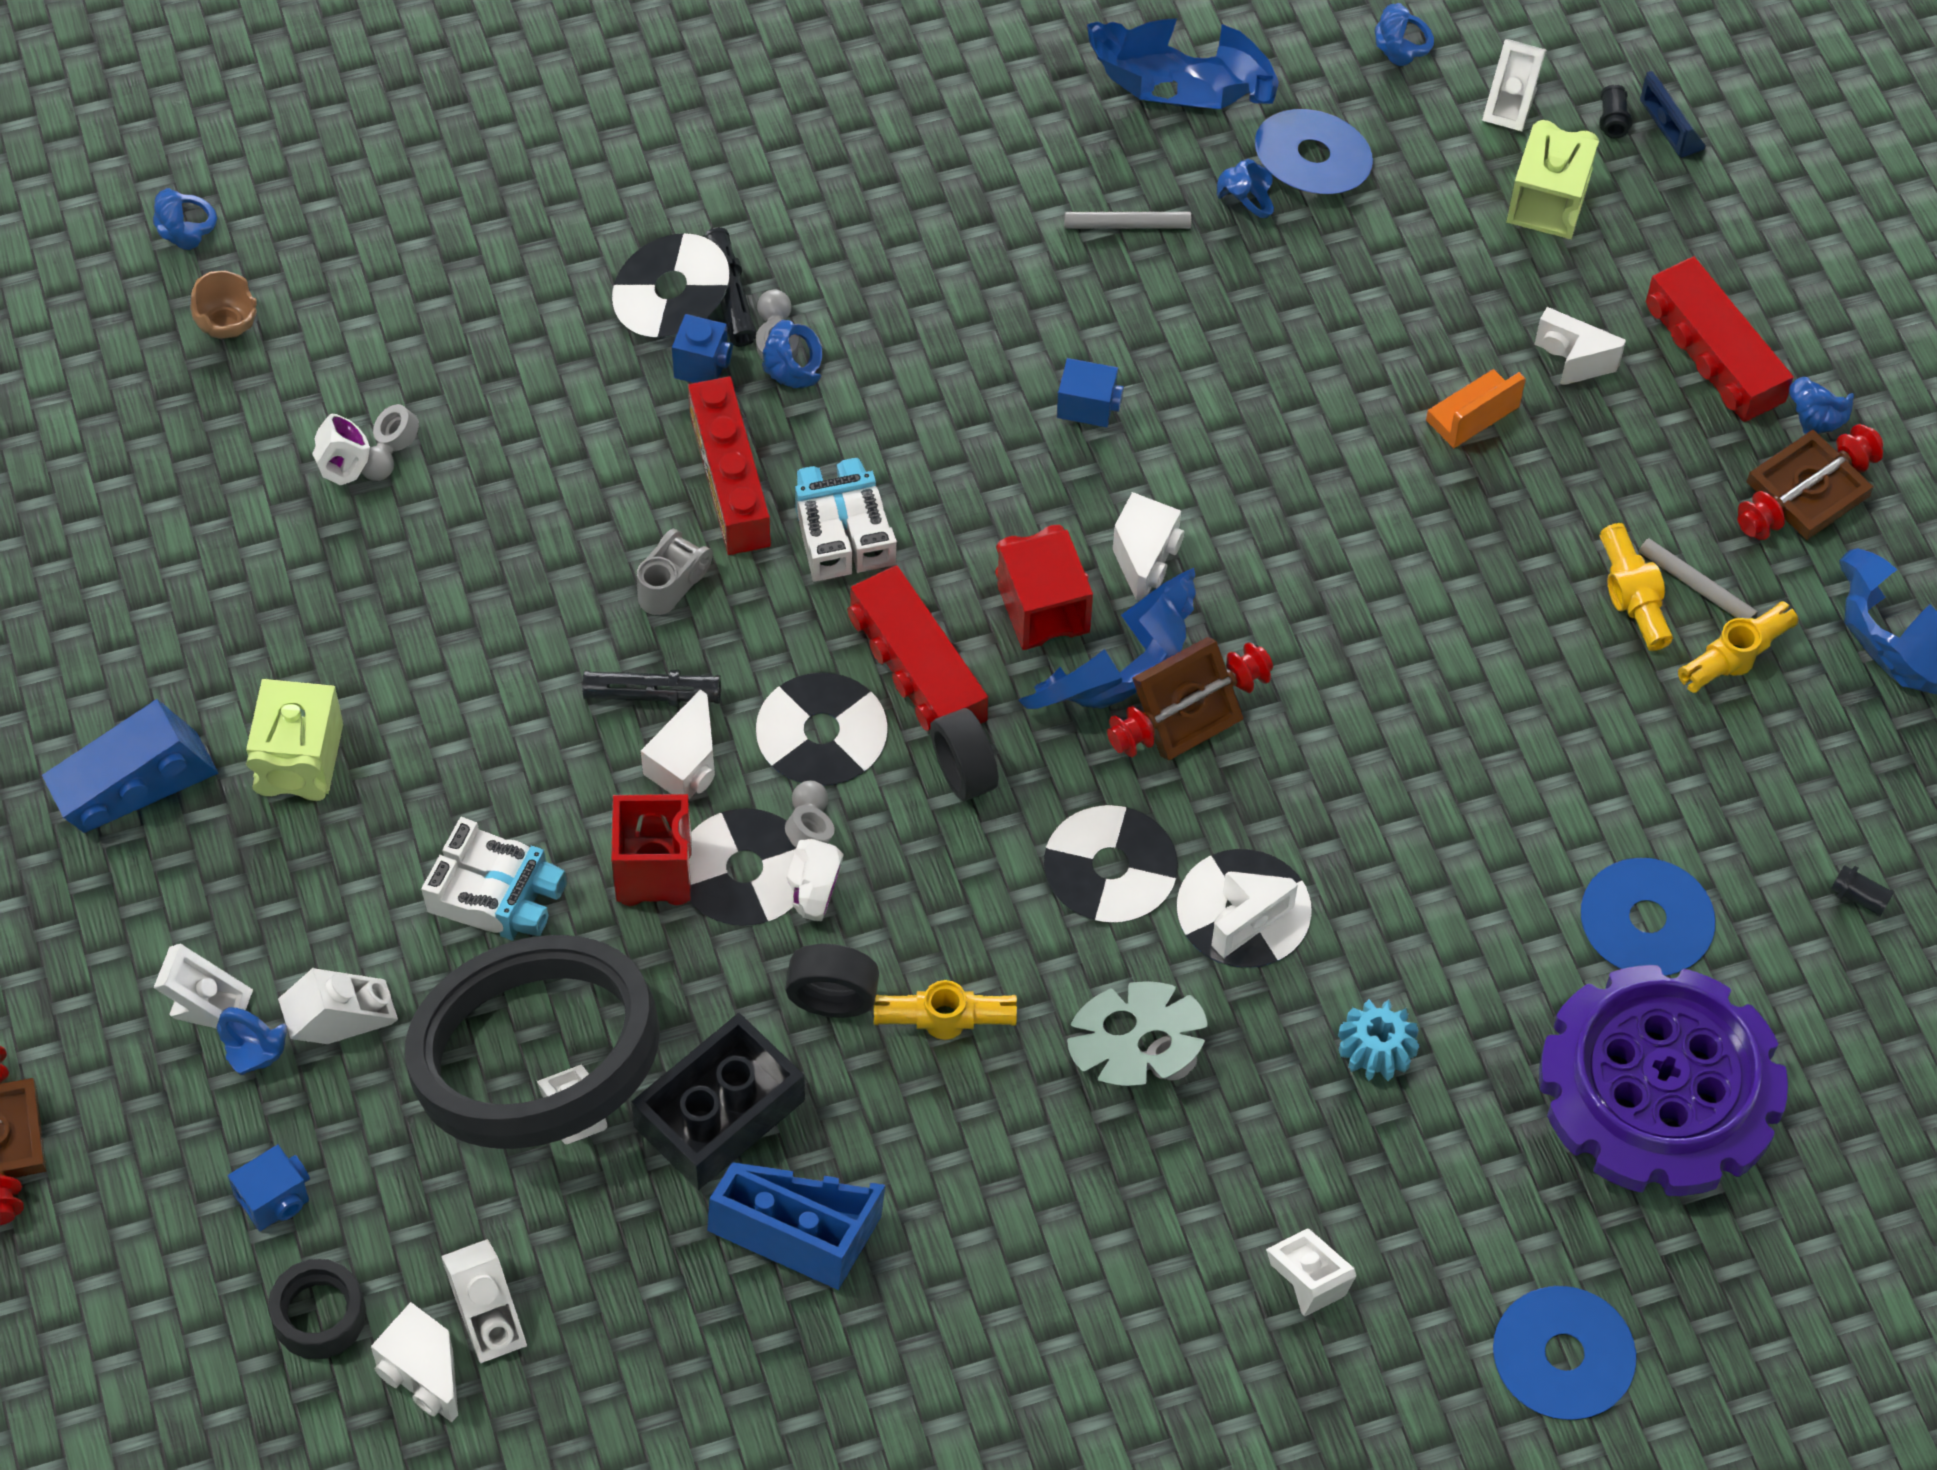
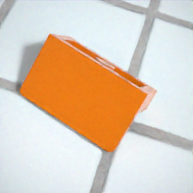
(1476, 407)

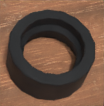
(964, 754)
(832, 980)
(303, 1276)

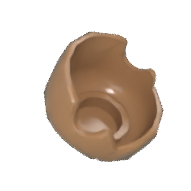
(222, 304)

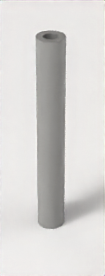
(1127, 220)
(1696, 580)

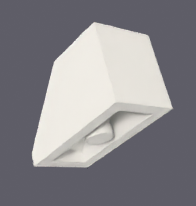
(682, 750)

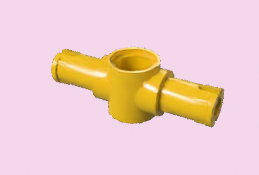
(1636, 586)
(1725, 658)
(968, 1008)

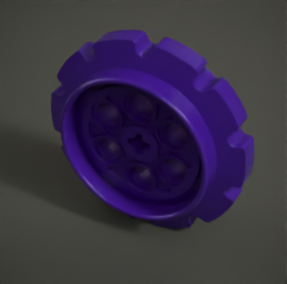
(1634, 1143)

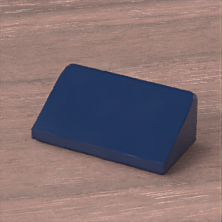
(1669, 117)

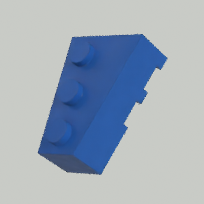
(129, 768)
(796, 1220)

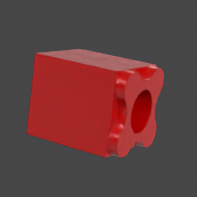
(1044, 586)
(654, 860)

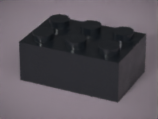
(718, 1101)

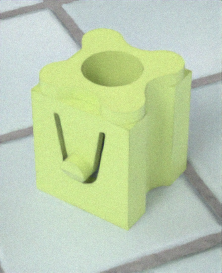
(1552, 179)
(291, 750)

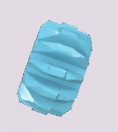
(1378, 1040)

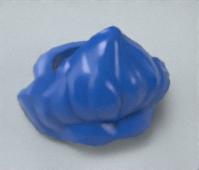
(1390, 34)
(1244, 178)
(169, 219)
(779, 360)
(1818, 407)
(249, 1040)

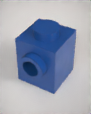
(700, 349)
(1088, 393)
(270, 1187)

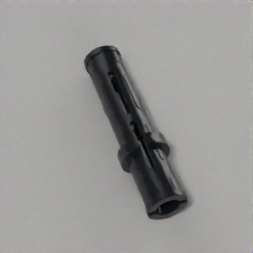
(734, 302)
(598, 686)

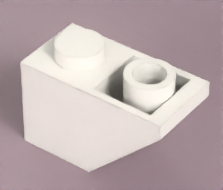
(1143, 541)
(336, 1006)
(484, 1300)
(421, 1358)

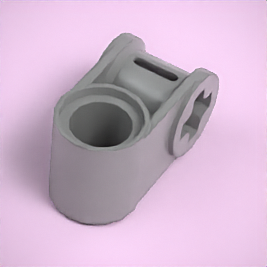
(670, 572)

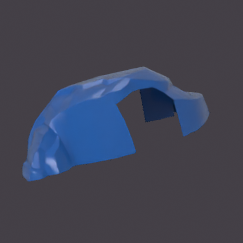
(1143, 59)
(1159, 628)
(1905, 659)

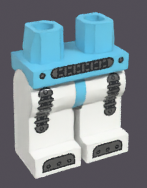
(842, 505)
(492, 882)

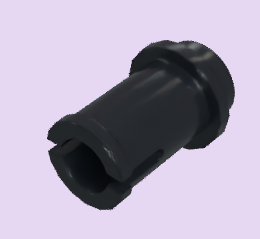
(1615, 118)
(1862, 890)

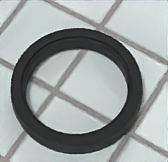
(561, 1113)

